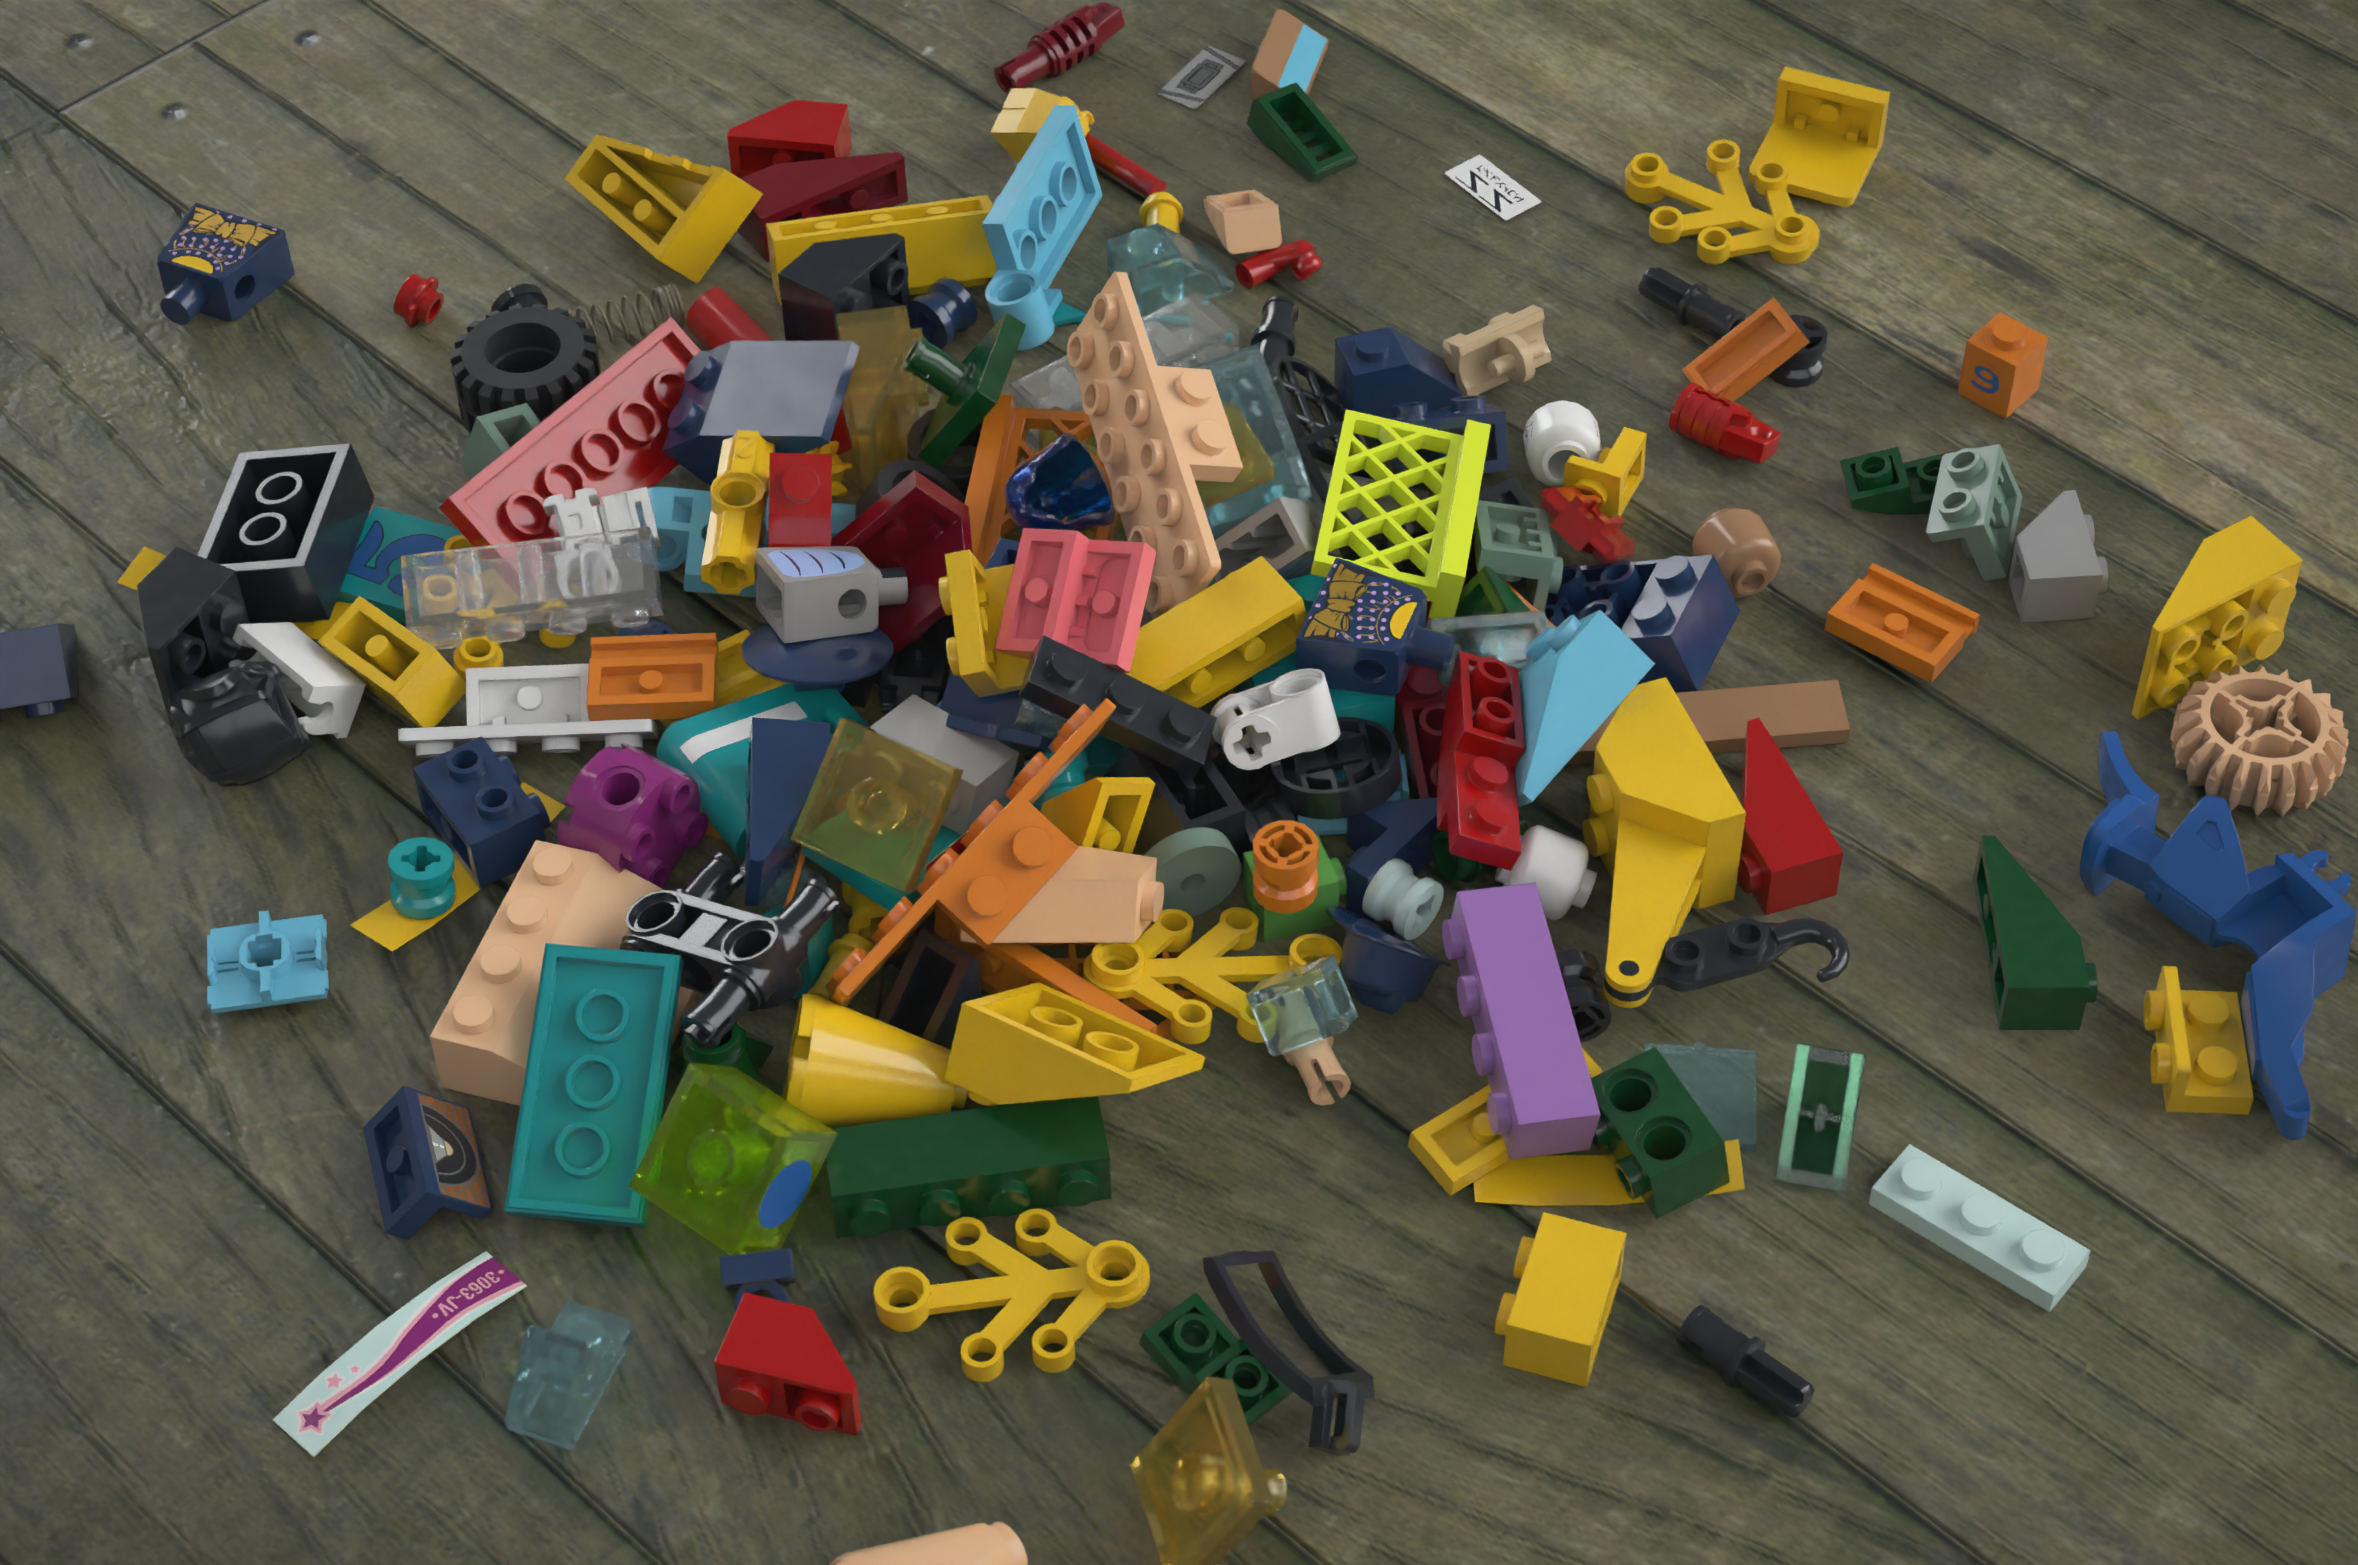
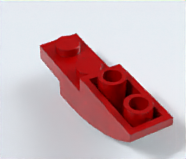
(1478, 761)

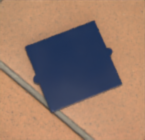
(1021, 741)

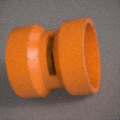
(1285, 866)

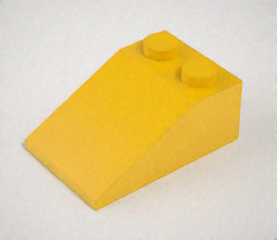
(1055, 1047)

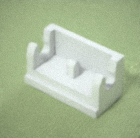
(309, 675)

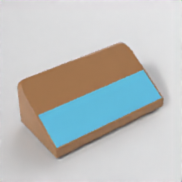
(1287, 56)

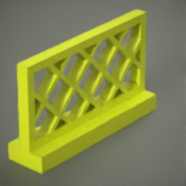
(1453, 503)

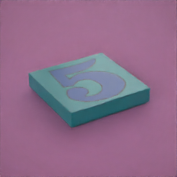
(377, 563)

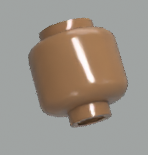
(1741, 548)

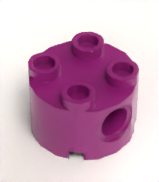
(634, 813)

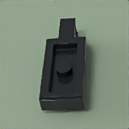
(918, 668)

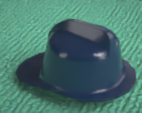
(1381, 963)

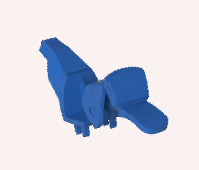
(2200, 882)

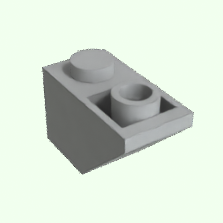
(2056, 565)

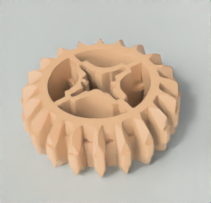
(2259, 740)

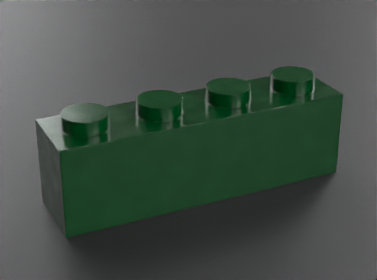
(967, 1165)

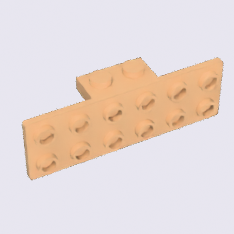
(1155, 437)

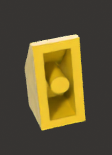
(1102, 812)

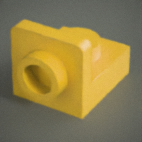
(1613, 475)

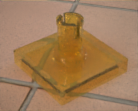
(877, 805)
(1205, 1479)

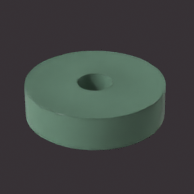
(1196, 869)

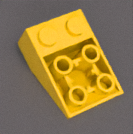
(2220, 613)

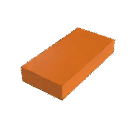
(1747, 352)

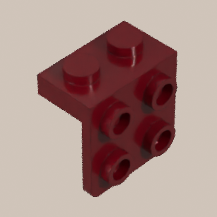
(913, 531)

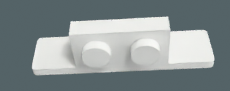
(526, 708)

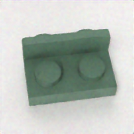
(1978, 504)
(1518, 545)

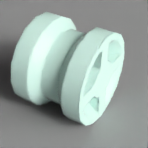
(1402, 899)

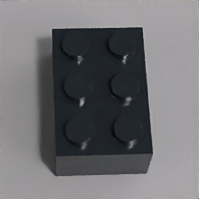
(290, 529)

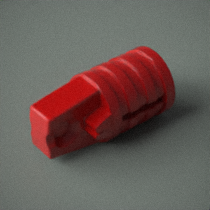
(1722, 425)

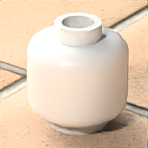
(1556, 867)

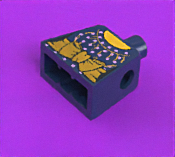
(221, 265)
(1369, 632)

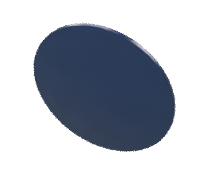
(817, 662)

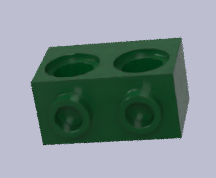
(1661, 1127)

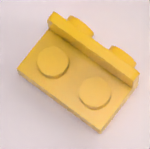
(2198, 1048)

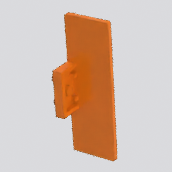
(1000, 871)

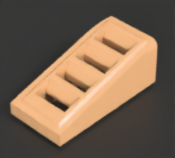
(1244, 221)

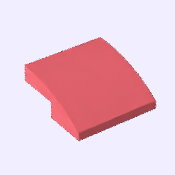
(1077, 595)

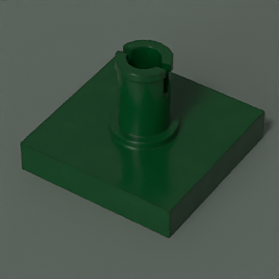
(966, 386)

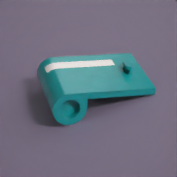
(716, 748)

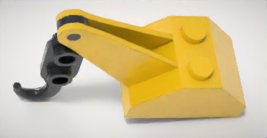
(1675, 844)

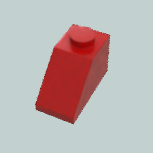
(789, 134)

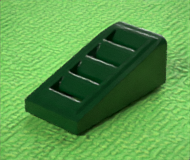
(1293, 104)

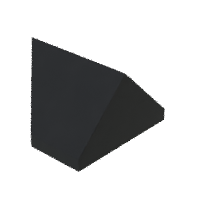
(926, 987)

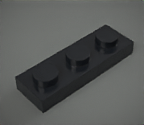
(1144, 716)

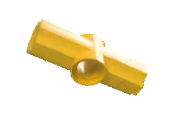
(737, 513)

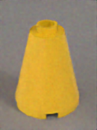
(862, 1070)

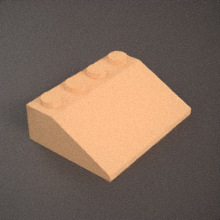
(555, 899)

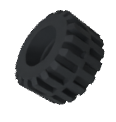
(522, 359)

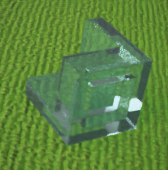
(1302, 1006)

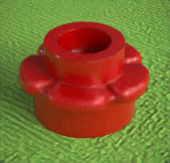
(418, 300)

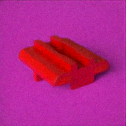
(1586, 526)

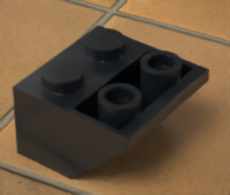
(841, 279)
(191, 620)
(1184, 802)

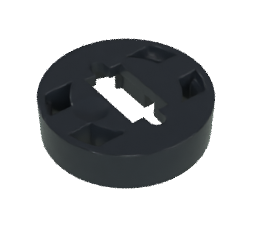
(1370, 768)

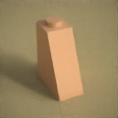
(1090, 900)

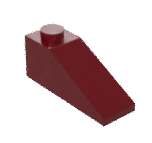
(822, 189)

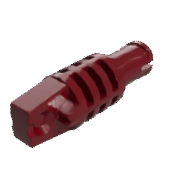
(1061, 46)

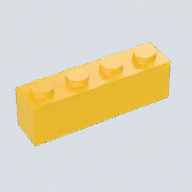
(939, 239)

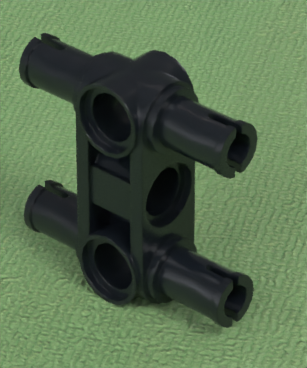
(728, 952)

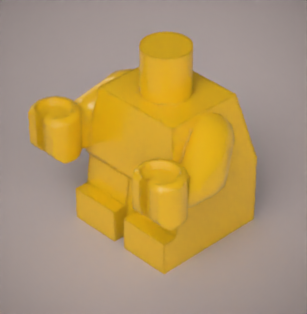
(1025, 114)

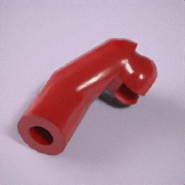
(1269, 262)

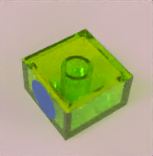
(732, 1159)

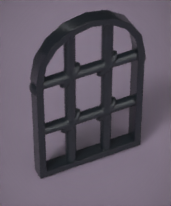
(1319, 385)

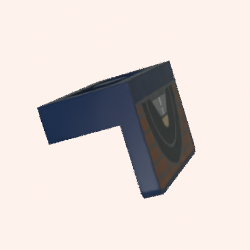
(425, 1160)

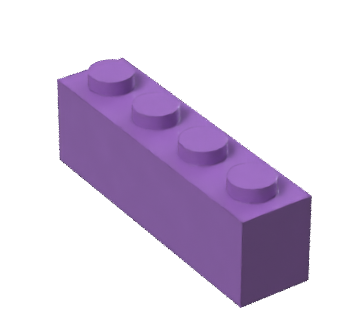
(1521, 1022)

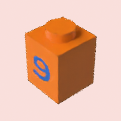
(2002, 365)

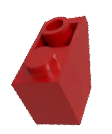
(786, 1367)

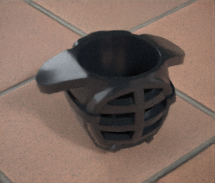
(237, 724)

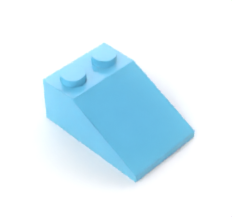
(1569, 691)

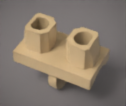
(1498, 352)

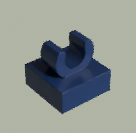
(758, 1273)

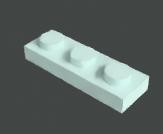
(1979, 1227)

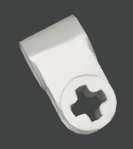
(1279, 718)

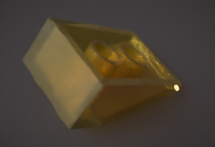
(880, 395)

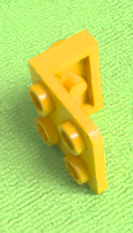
(1824, 135)
(977, 605)

